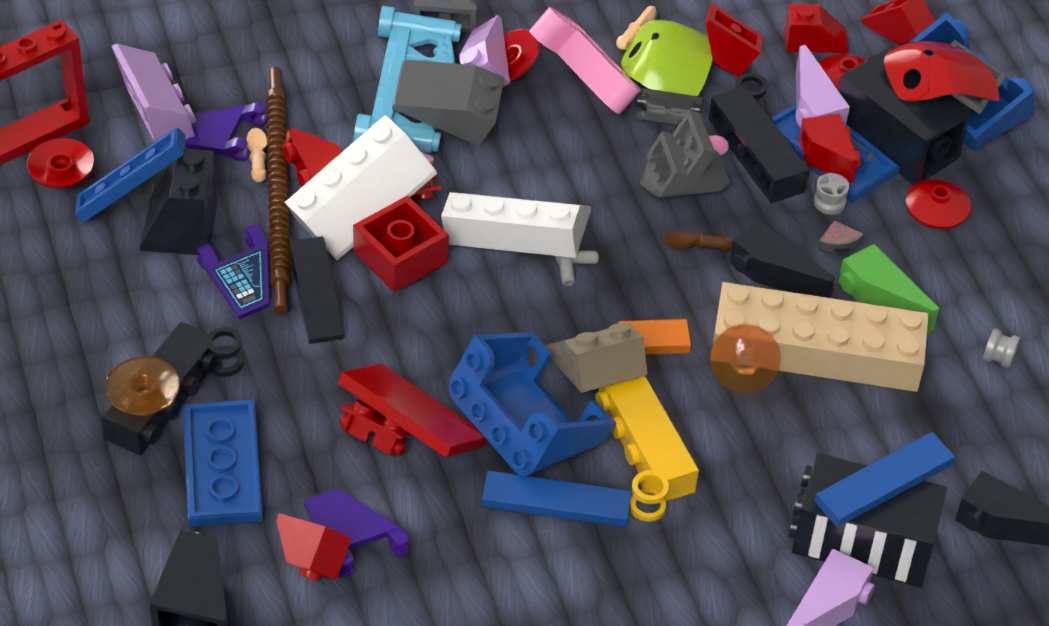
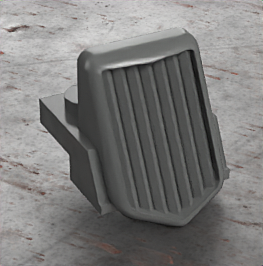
(684, 162)

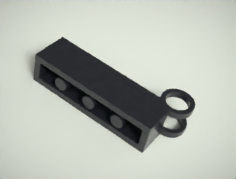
(757, 141)
(192, 357)

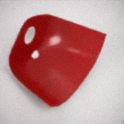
(942, 74)

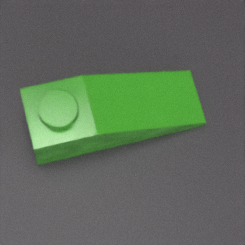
(877, 281)

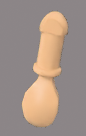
(625, 40)
(257, 145)

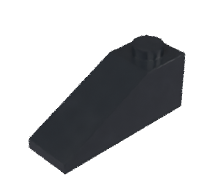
(778, 264)
(1003, 512)

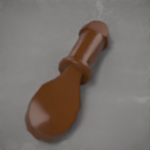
(684, 240)

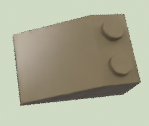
(601, 357)

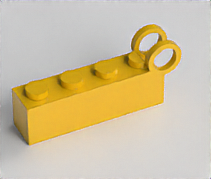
(649, 445)

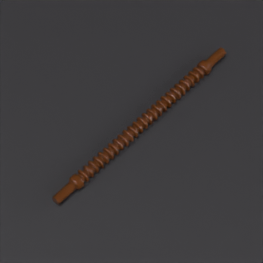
(278, 192)

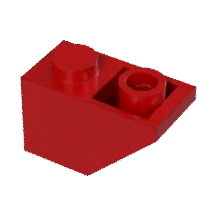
(829, 146)
(308, 153)

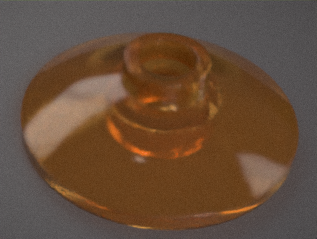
(749, 341)
(142, 385)

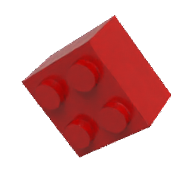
(400, 243)

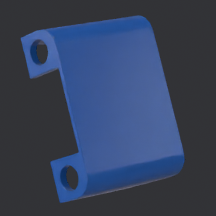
(997, 117)
(514, 411)

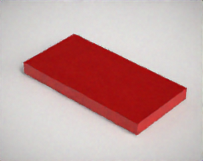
(412, 410)

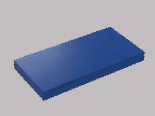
(867, 177)
(222, 463)

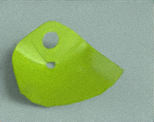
(671, 63)

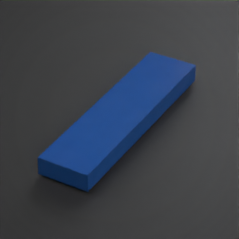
(130, 174)
(884, 479)
(556, 498)

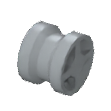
(831, 193)
(1001, 348)

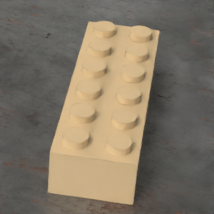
(832, 335)

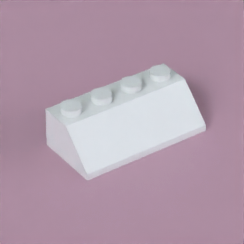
(358, 183)
(514, 224)

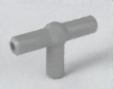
(566, 264)

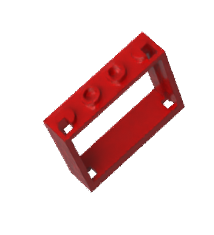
(58, 118)

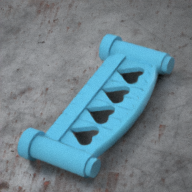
(404, 34)

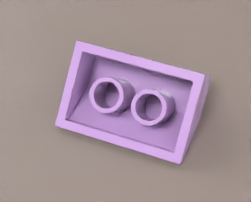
(153, 93)

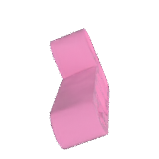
(585, 59)

